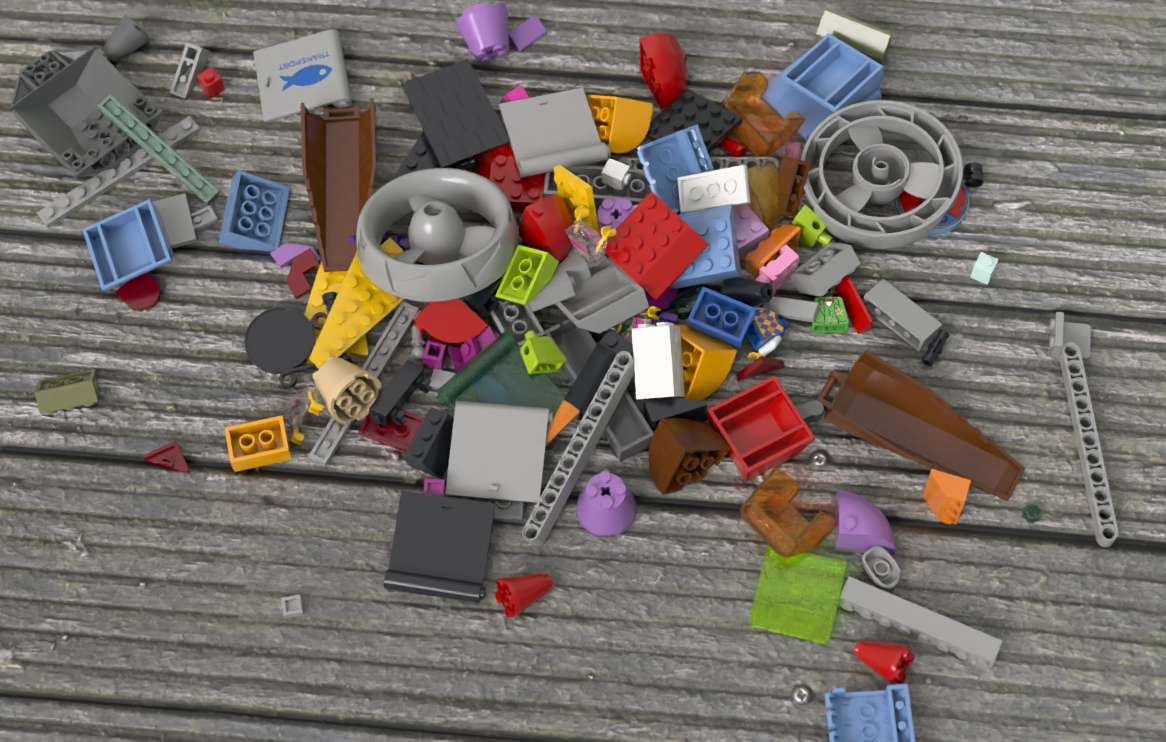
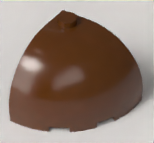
(683, 453)

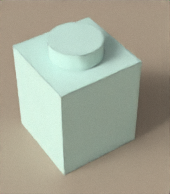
(984, 268)

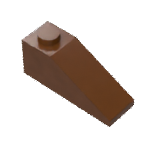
(792, 180)

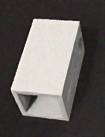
(658, 361)

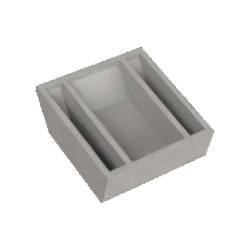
(604, 298)

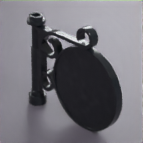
(283, 340)

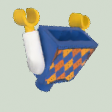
(766, 332)

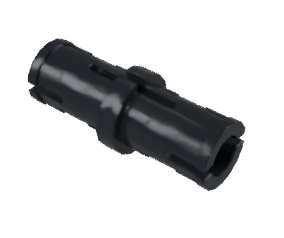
(940, 339)

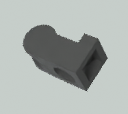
(811, 411)

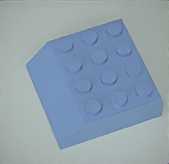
(834, 74)
(128, 244)
(721, 256)

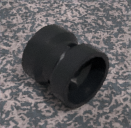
(973, 175)

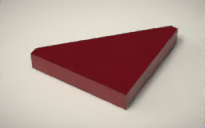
(760, 366)
(168, 456)

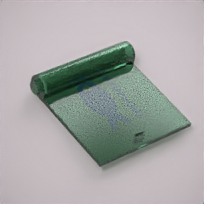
(500, 378)

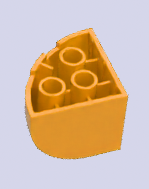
(620, 121)
(704, 363)

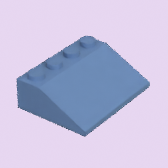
(254, 213)

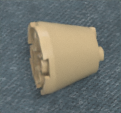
(346, 389)

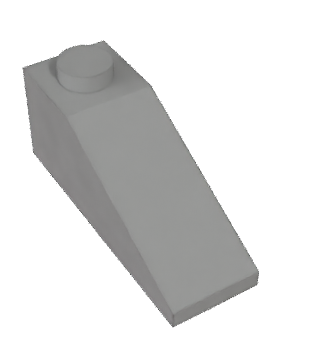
(190, 65)

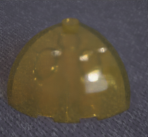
(765, 194)

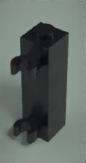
(397, 392)

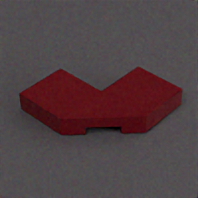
(300, 266)

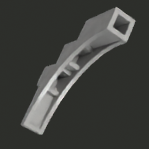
(560, 287)

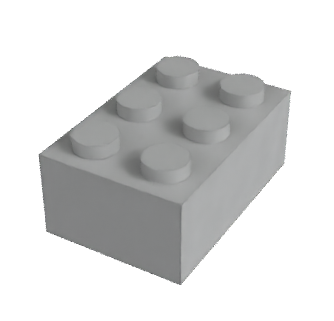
(825, 269)

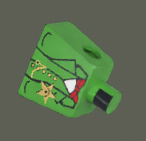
(831, 315)

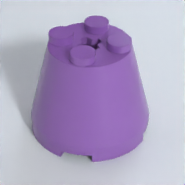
(485, 30)
(613, 213)
(606, 505)

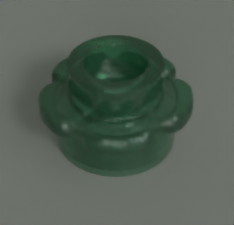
(1032, 509)

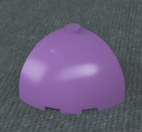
(860, 525)

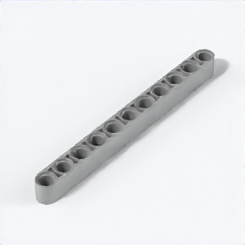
(1088, 451)
(580, 457)

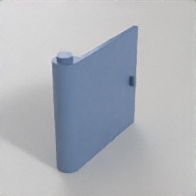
(785, 99)

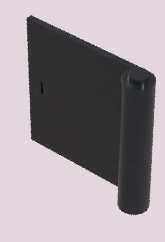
(440, 548)

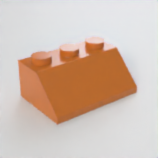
(770, 249)
(946, 495)

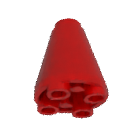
(522, 591)
(886, 659)

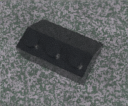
(432, 444)

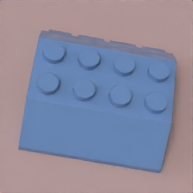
(671, 158)
(870, 715)

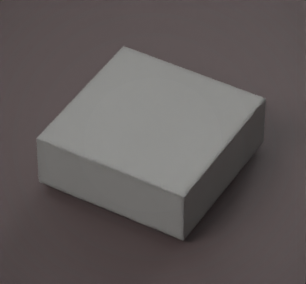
(292, 606)

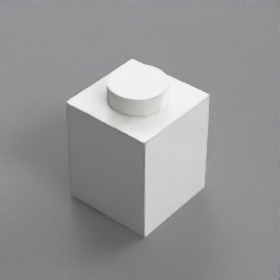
(616, 174)

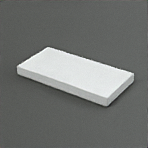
(713, 189)

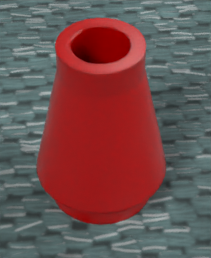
(734, 147)

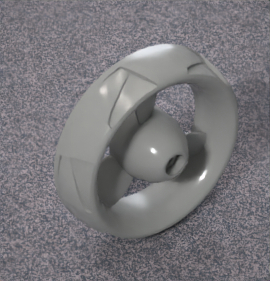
(883, 173)
(437, 235)

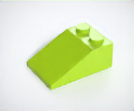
(526, 275)

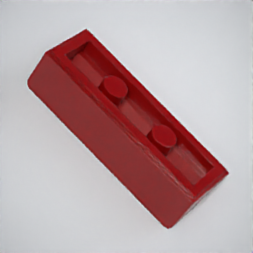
(854, 305)

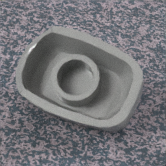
(881, 568)

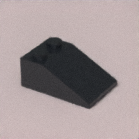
(672, 407)

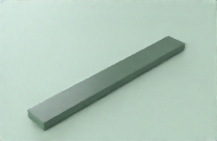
(158, 149)

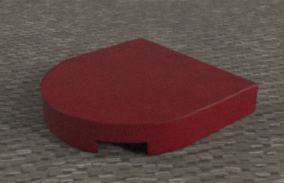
(140, 292)

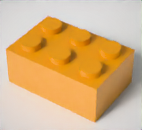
(258, 443)

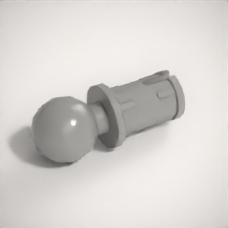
(418, 343)

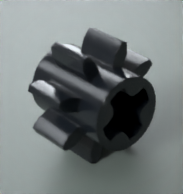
(469, 164)

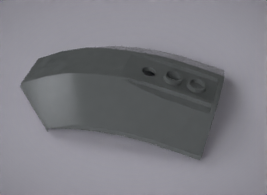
(59, 103)

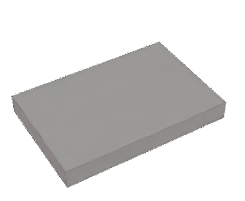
(177, 220)

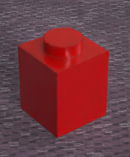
(210, 82)

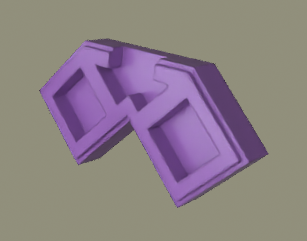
(285, 254)

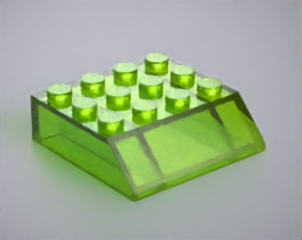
(798, 595)

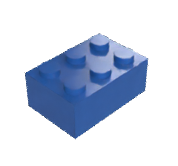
(721, 317)

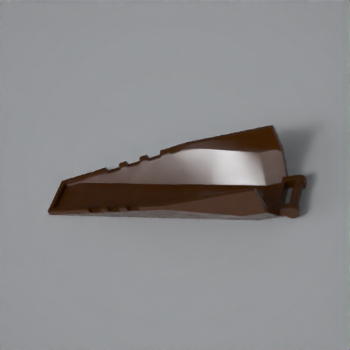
(338, 176)
(917, 424)

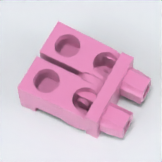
(778, 270)

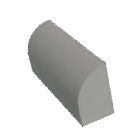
(901, 315)

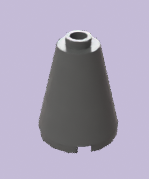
(124, 40)

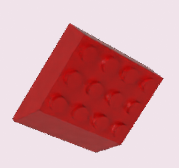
(501, 168)
(654, 246)
(760, 428)

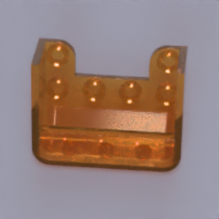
(762, 127)
(778, 522)

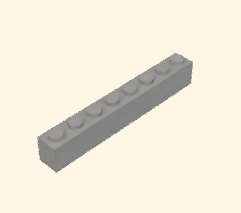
(919, 622)

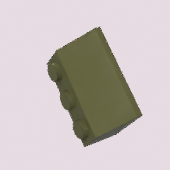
(67, 391)

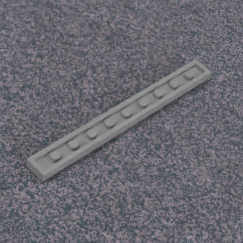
(109, 178)
(376, 364)

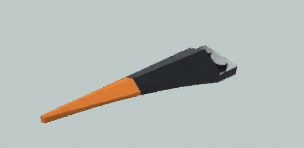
(588, 381)

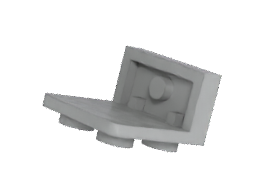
(1067, 332)

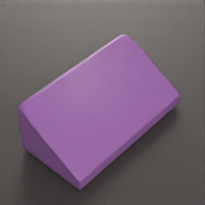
(527, 33)

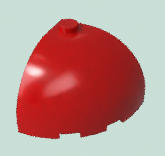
(663, 67)
(545, 226)
(449, 321)

